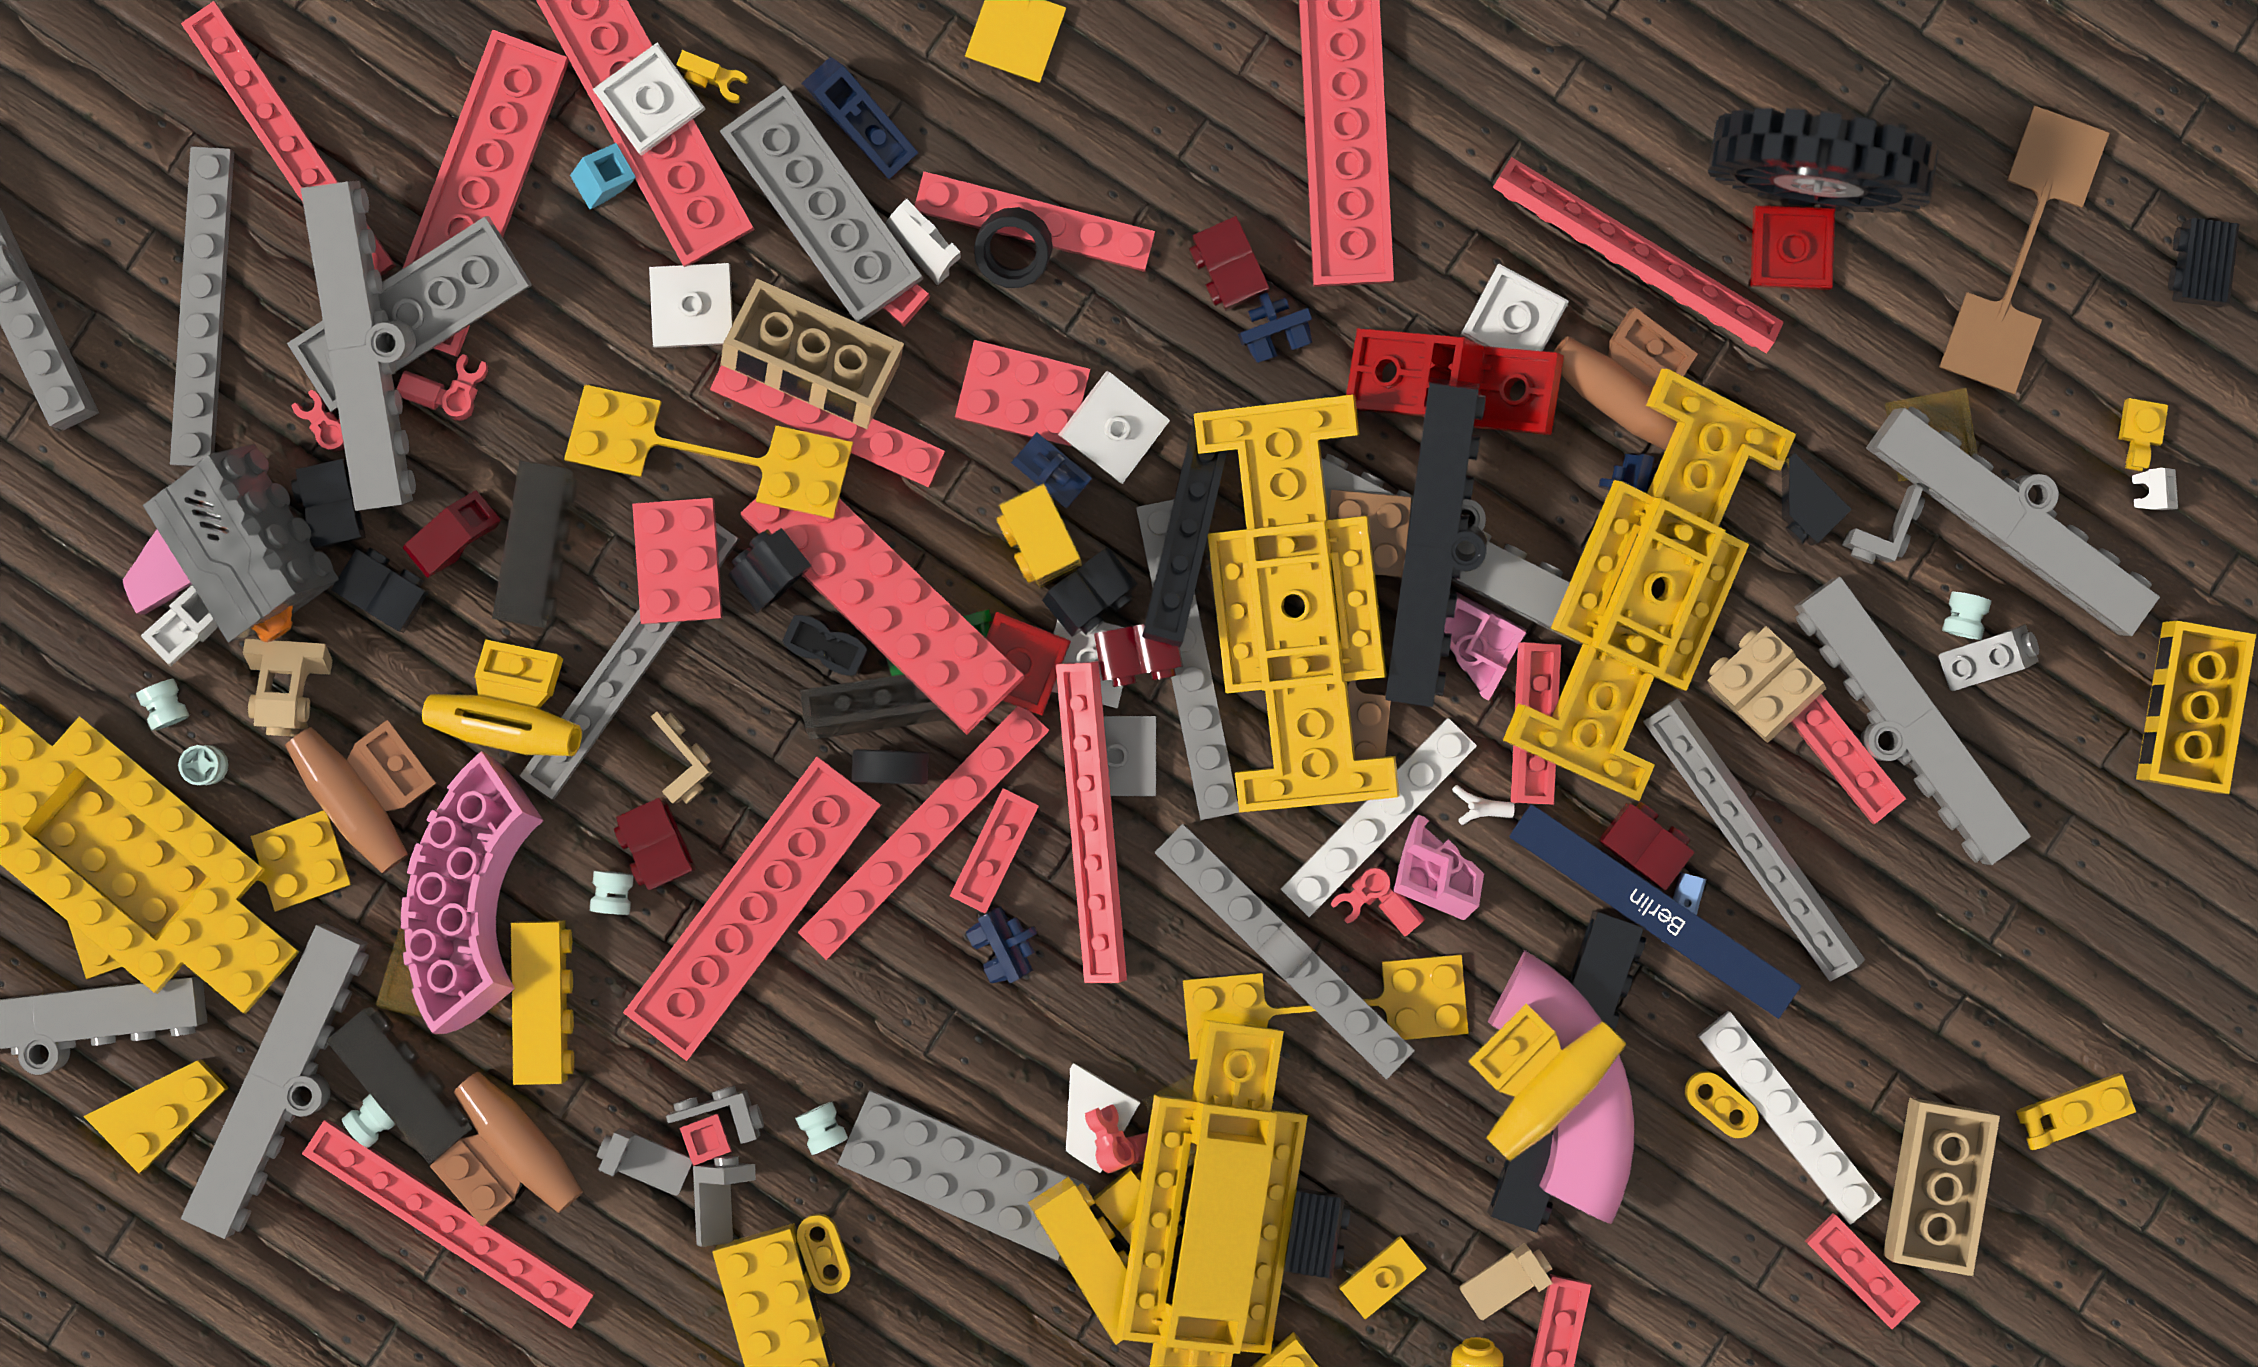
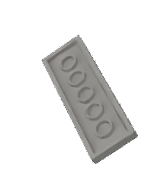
(821, 205)
(432, 296)
(951, 1170)

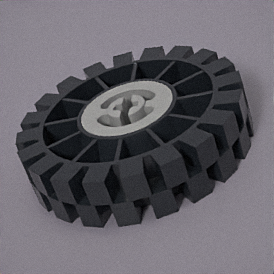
(1823, 160)

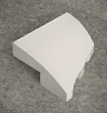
(922, 241)
(1085, 1094)

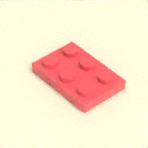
(1020, 392)
(677, 561)

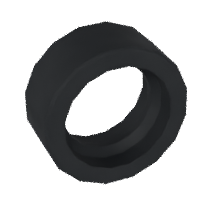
(1004, 275)
(890, 766)

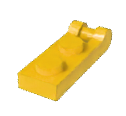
(2077, 1110)

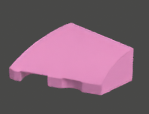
(154, 577)
(1482, 642)
(1437, 873)

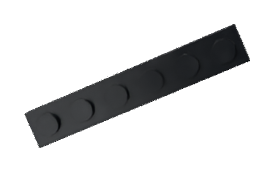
(1184, 544)

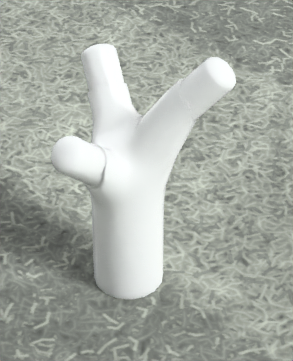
(1483, 807)

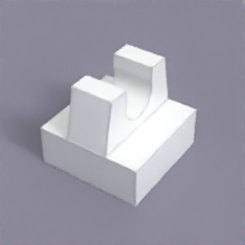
(2161, 489)

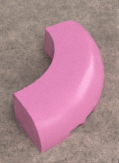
(457, 891)
(1596, 1139)

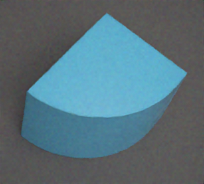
(602, 175)

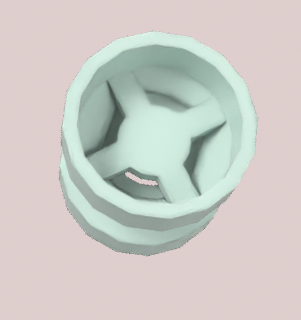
(1966, 615)
(162, 704)
(194, 765)
(614, 883)
(367, 1122)
(821, 1128)

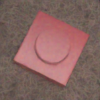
(907, 304)
(706, 1140)

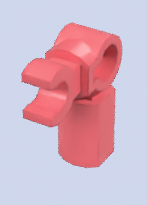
(456, 401)
(323, 425)
(1376, 885)
(1113, 1148)

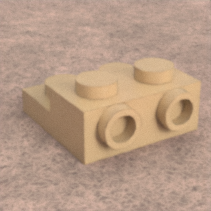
(1765, 683)

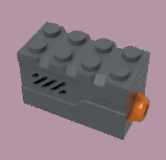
(241, 544)

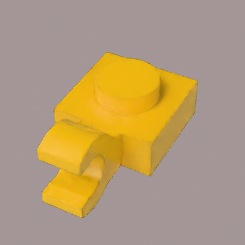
(702, 71)
(2143, 426)

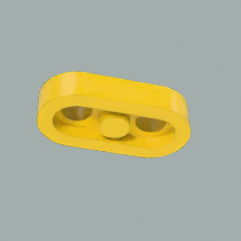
(1721, 1103)
(823, 1252)

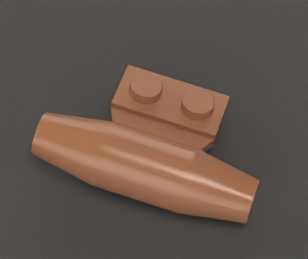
(1626, 377)
(359, 791)
(507, 1151)

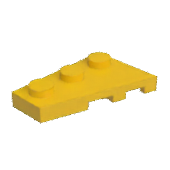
(157, 1114)

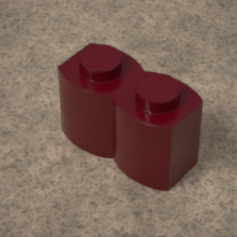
(1229, 264)
(1126, 654)
(654, 843)
(1647, 845)

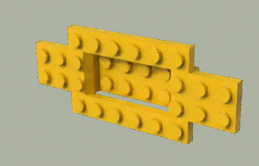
(141, 853)
(1234, 1211)

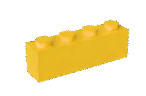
(540, 1002)
(1085, 1248)

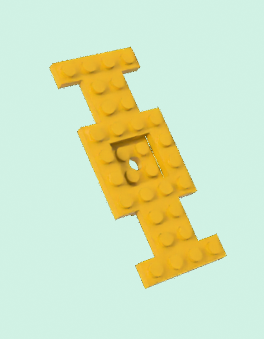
(1284, 554)
(1636, 633)

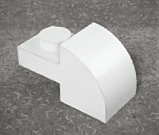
(180, 627)

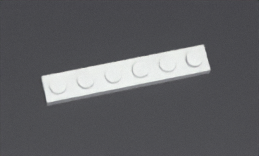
(1378, 818)
(1789, 1117)

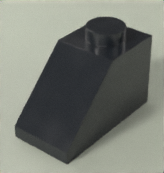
(1808, 502)

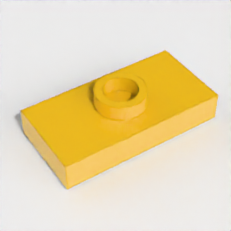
(1382, 1277)

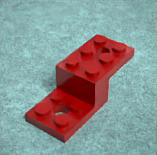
(1457, 359)

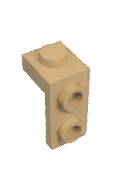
(688, 784)
(1506, 1280)

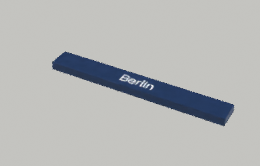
(1655, 911)

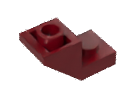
(450, 532)

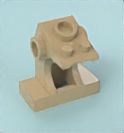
(283, 712)

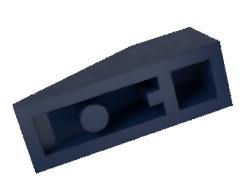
(859, 116)

